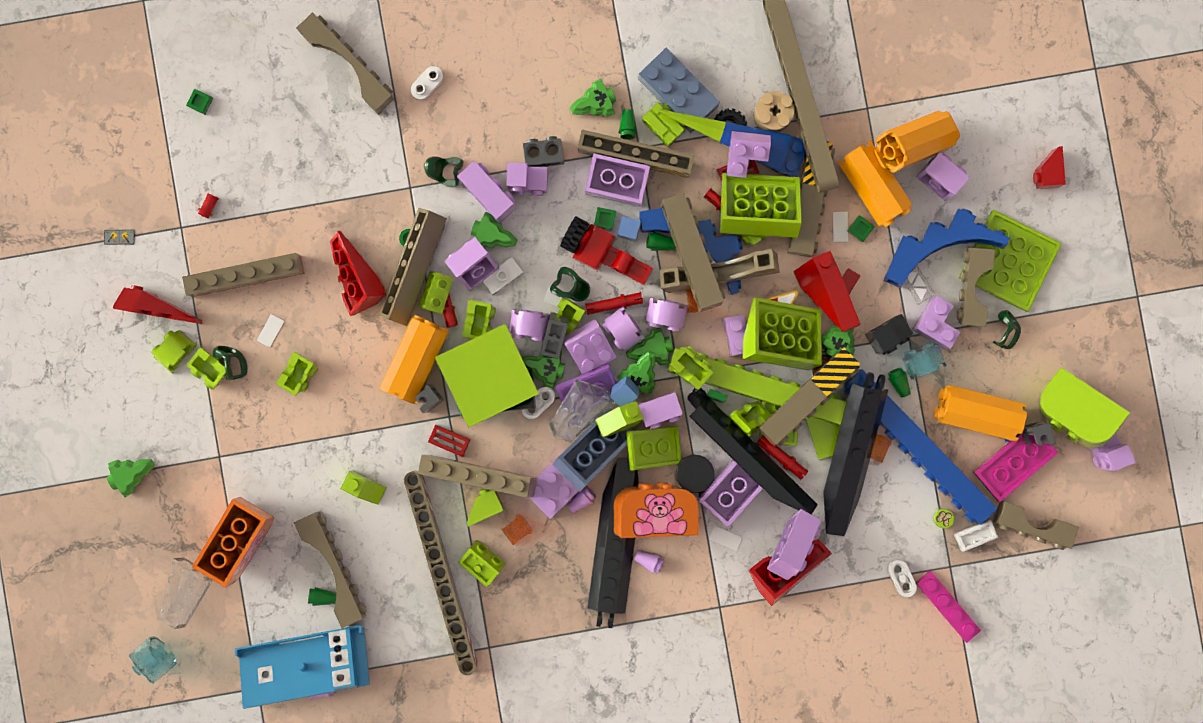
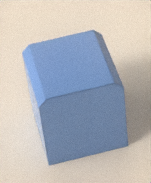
(628, 229)
(624, 391)

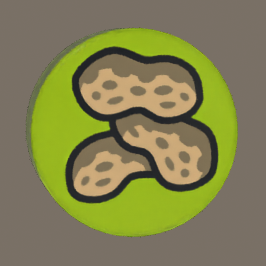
(943, 518)

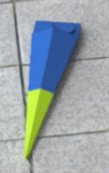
(785, 150)

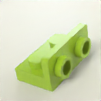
(435, 292)
(482, 563)

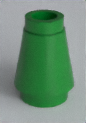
(627, 125)
(659, 242)
(899, 381)
(321, 597)

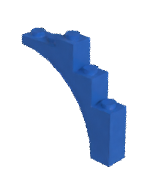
(961, 231)
(720, 248)

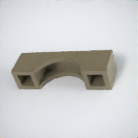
(977, 262)
(1058, 532)

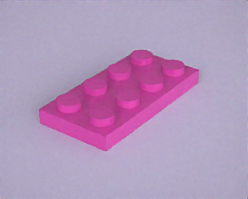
(1013, 465)

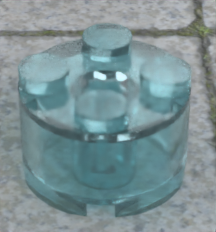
(924, 360)
(152, 659)

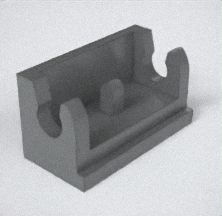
(554, 336)
(430, 397)
(1041, 431)

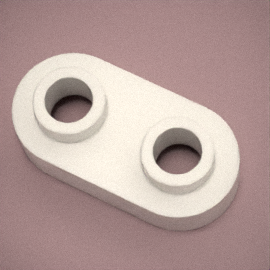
(429, 85)
(541, 404)
(901, 577)

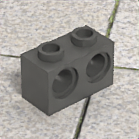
(544, 159)

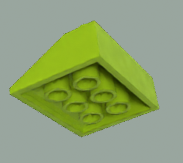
(760, 205)
(783, 335)

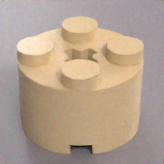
(774, 101)

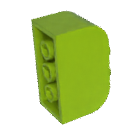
(1080, 411)

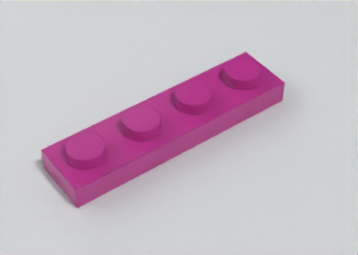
(948, 606)

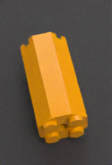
(916, 141)
(875, 185)
(414, 359)
(980, 412)

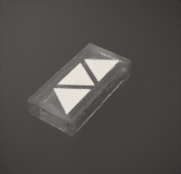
(919, 286)

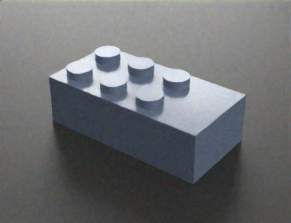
(677, 87)
(589, 455)

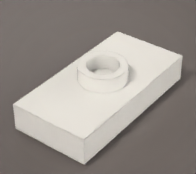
(503, 276)
(975, 535)

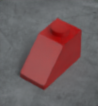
(1051, 170)

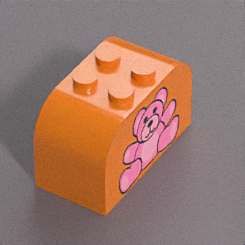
(655, 511)
(233, 542)

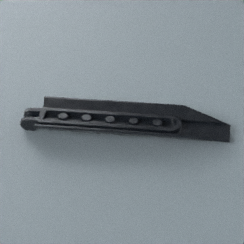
(747, 453)
(853, 453)
(612, 554)

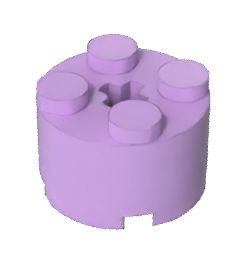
(666, 313)
(528, 324)
(623, 329)

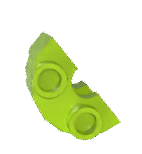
(573, 313)
(478, 319)
(173, 349)
(207, 367)
(690, 368)
(297, 373)
(750, 417)

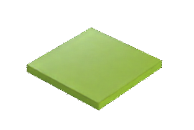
(1020, 265)
(486, 375)

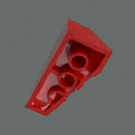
(359, 281)
(826, 287)
(146, 303)
(775, 587)

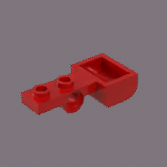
(597, 250)

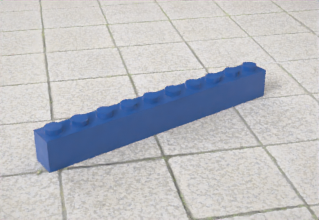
(930, 458)

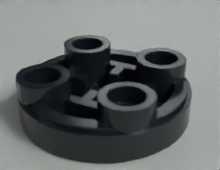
(695, 473)

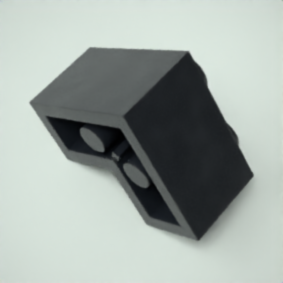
(889, 334)

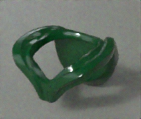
(434, 169)
(579, 291)
(1006, 317)
(227, 352)

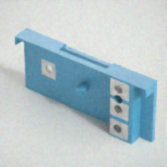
(303, 666)

